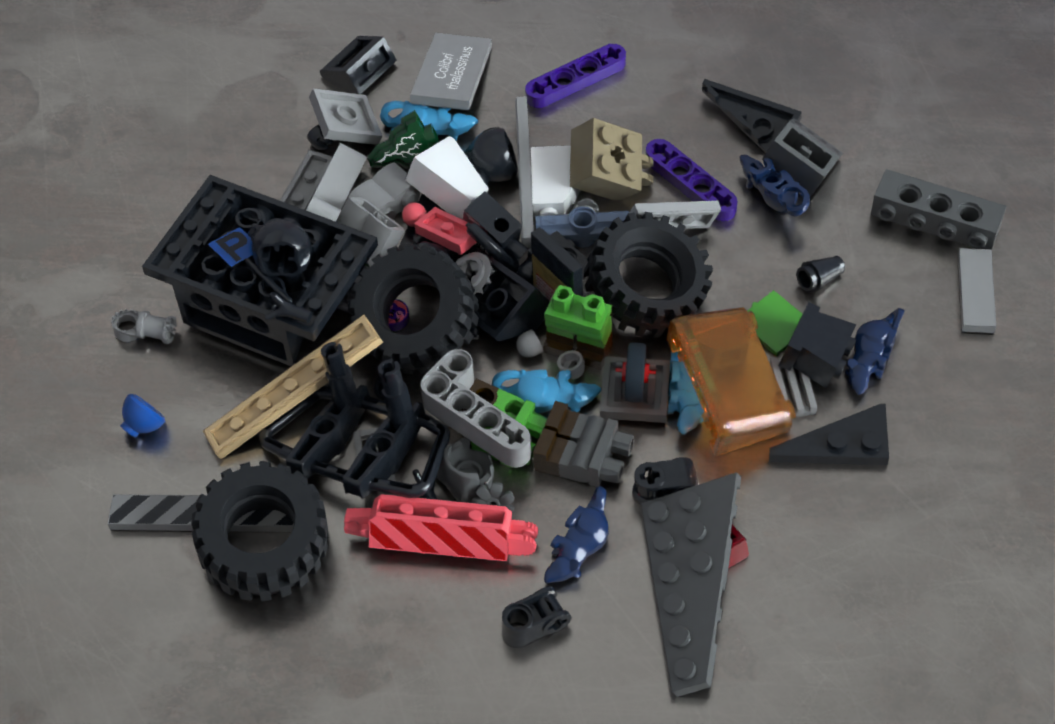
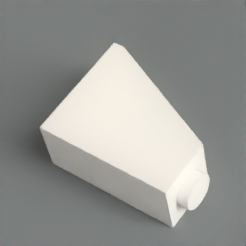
(446, 177)
(551, 181)

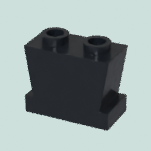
(819, 345)

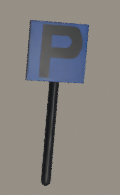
(236, 249)

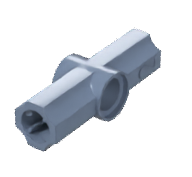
(580, 225)

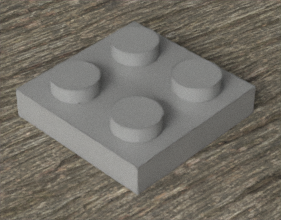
(345, 116)

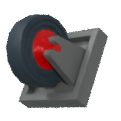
(635, 387)

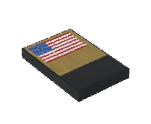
(553, 265)

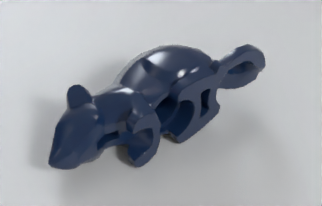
(776, 188)
(872, 350)
(585, 536)

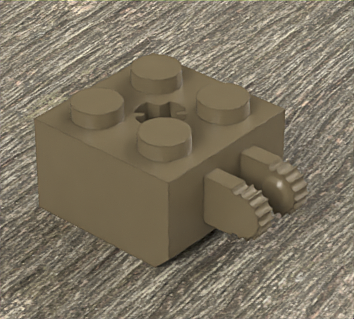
(608, 160)

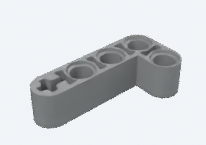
(337, 182)
(508, 439)

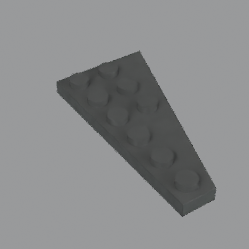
(690, 567)

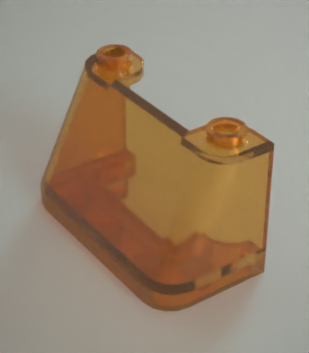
(731, 377)

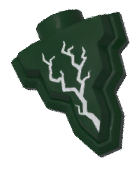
(404, 143)

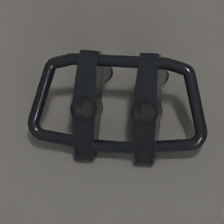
(340, 417)

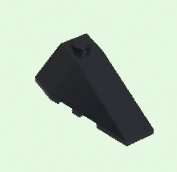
(508, 303)

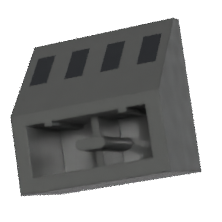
(803, 155)

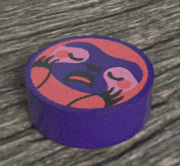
(398, 315)

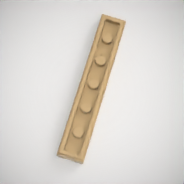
(287, 389)

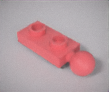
(438, 227)

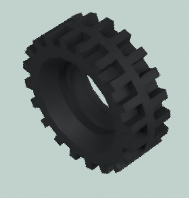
(660, 244)

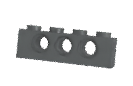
(938, 210)

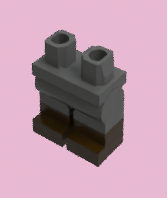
(581, 447)

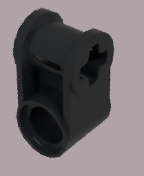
(663, 478)
(539, 614)

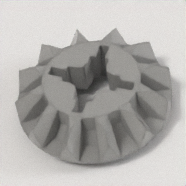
(480, 265)

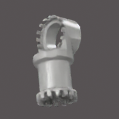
(145, 326)

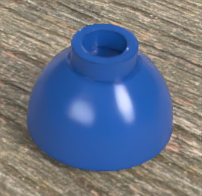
(140, 416)

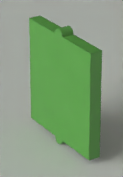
(775, 321)

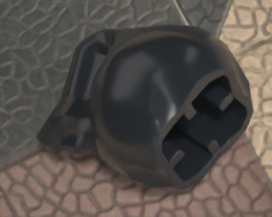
(493, 156)
(280, 247)

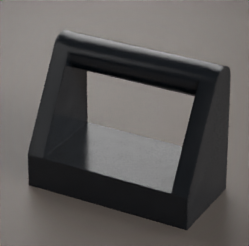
(363, 68)

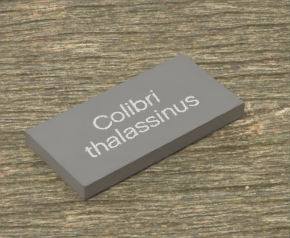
(451, 71)

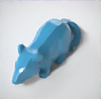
(442, 121)
(545, 390)
(683, 397)

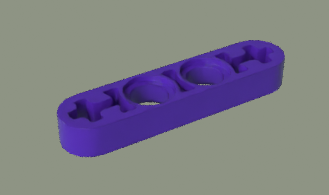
(611, 56)
(694, 176)

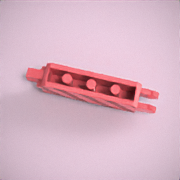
(442, 528)

